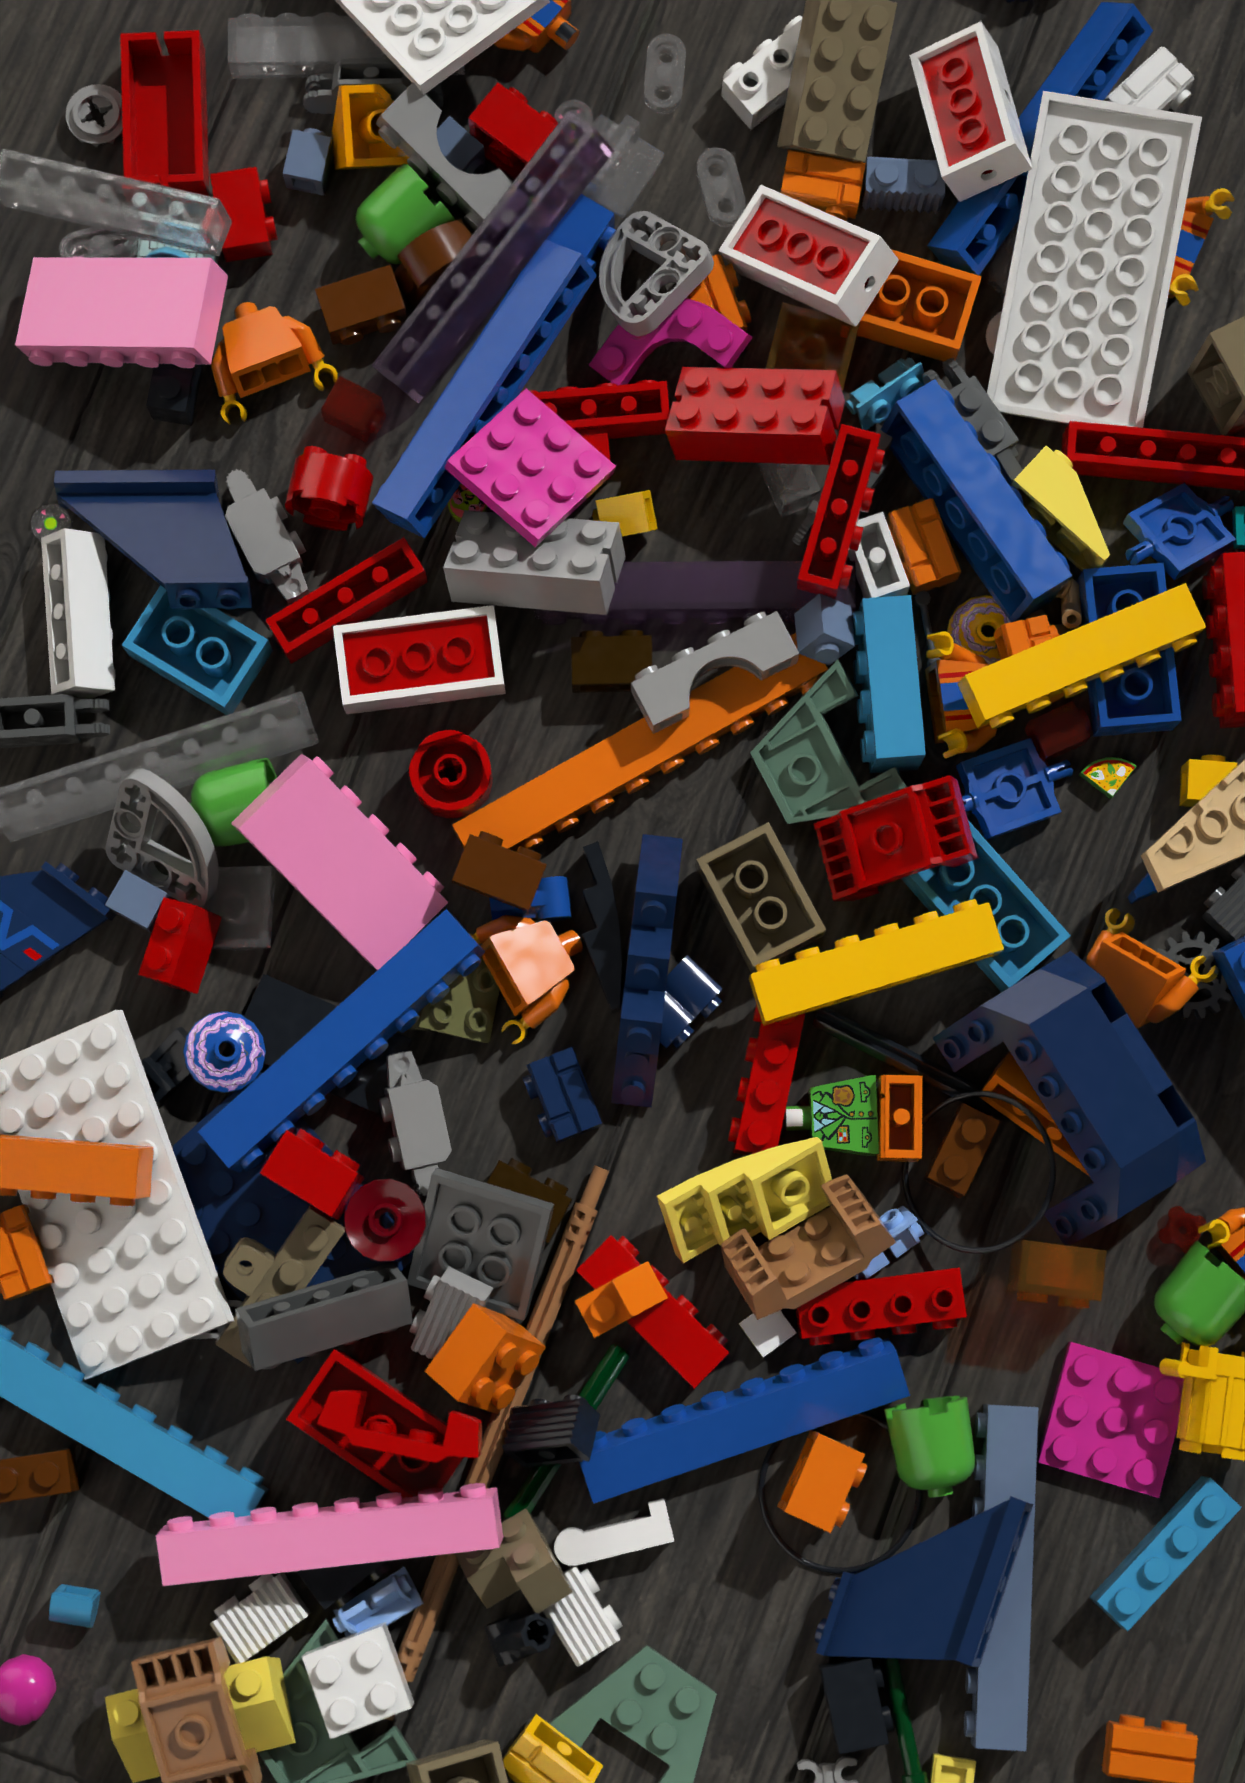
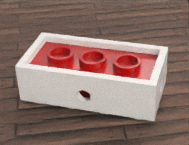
(970, 112)
(809, 255)
(419, 659)

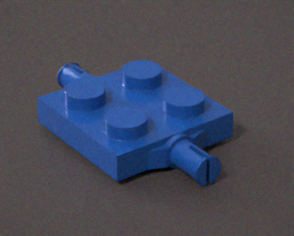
(1179, 530)
(1010, 788)

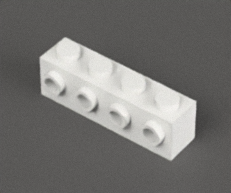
(763, 81)
(78, 613)

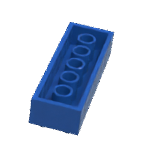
(975, 502)

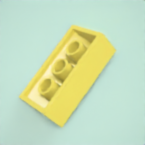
(258, 1703)

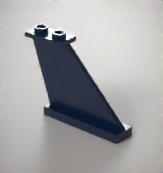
(167, 527)
(931, 1597)

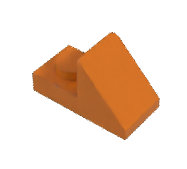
(621, 1299)

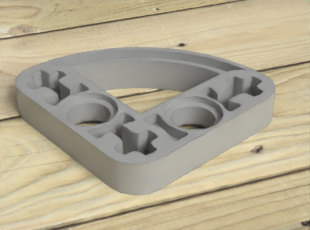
(647, 307)
(197, 877)

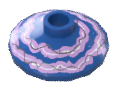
(212, 1068)

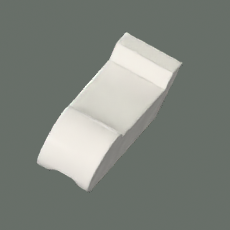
(580, 1547)

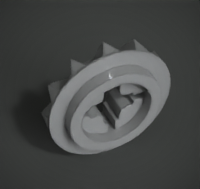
(79, 113)

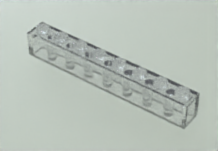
(176, 757)

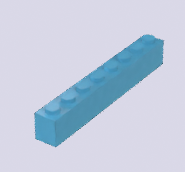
(123, 1433)

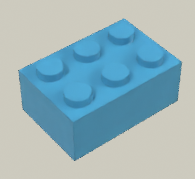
(198, 651)

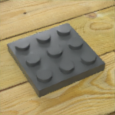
(485, 1235)

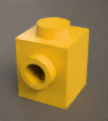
(631, 510)
(1201, 776)

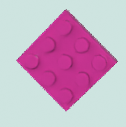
(530, 467)
(1112, 1420)

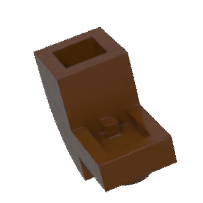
(428, 258)

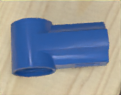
(549, 903)

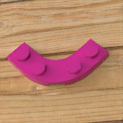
(689, 323)

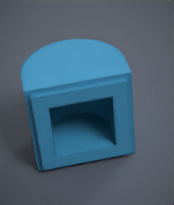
(74, 1605)

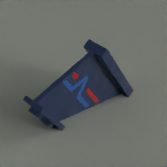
(42, 917)

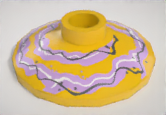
(967, 623)

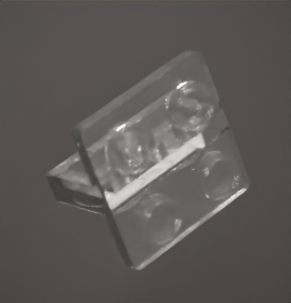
(627, 169)

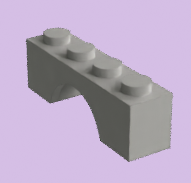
(413, 128)
(759, 647)

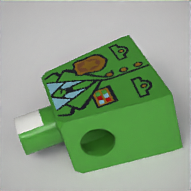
(840, 1116)

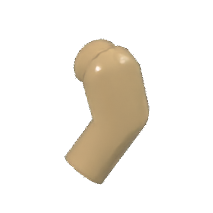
(1070, 604)

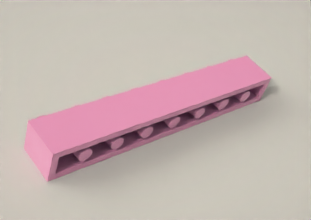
(329, 1535)

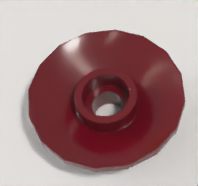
(365, 1215)

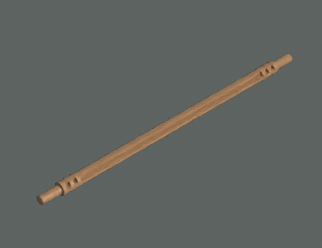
(484, 1467)

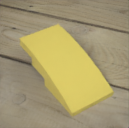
(754, 1192)

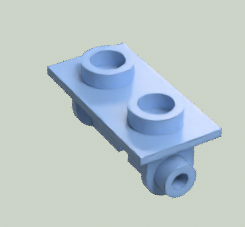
(904, 1230)
(379, 1604)

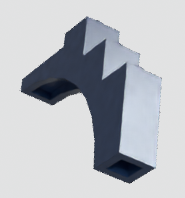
(647, 970)

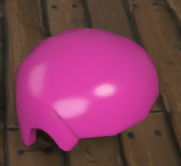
(25, 1689)

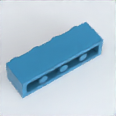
(1165, 1552)

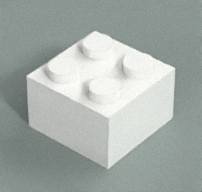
(358, 1680)

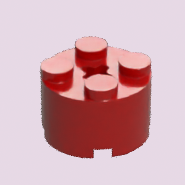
(329, 489)
(428, 768)

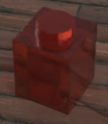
(353, 409)
(1059, 731)

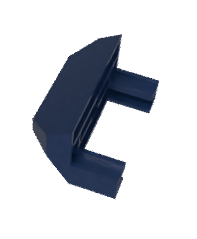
(1094, 1083)

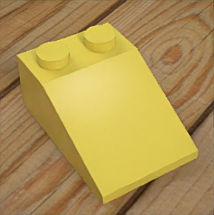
(1059, 503)

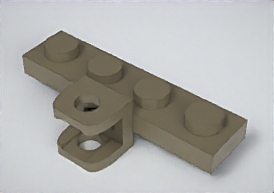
(279, 1273)

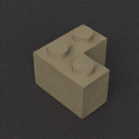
(519, 1563)

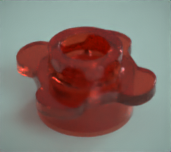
(1179, 1218)

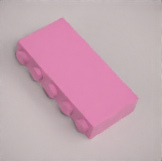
(122, 311)
(341, 860)

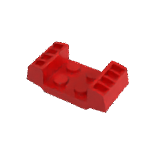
(895, 838)
(344, 1415)

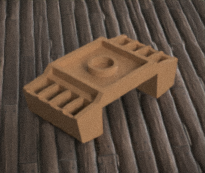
(810, 1255)
(193, 1716)

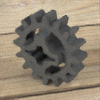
(1213, 990)

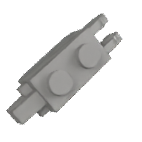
(263, 537)
(416, 1120)

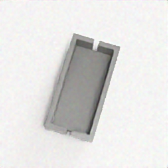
(565, 572)

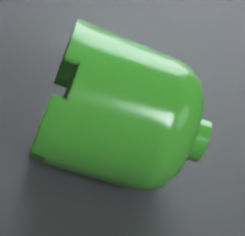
(397, 215)
(226, 793)
(1200, 1298)
(932, 1444)

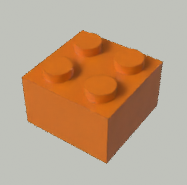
(485, 1359)
(822, 1482)

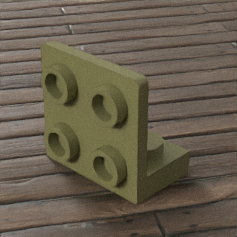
(466, 1009)

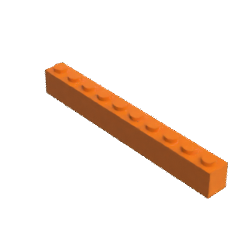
(634, 755)

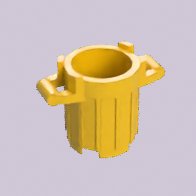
(1210, 1401)

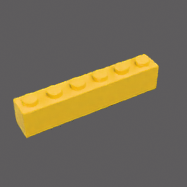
(1082, 656)
(876, 962)

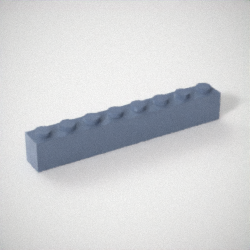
(1002, 1680)

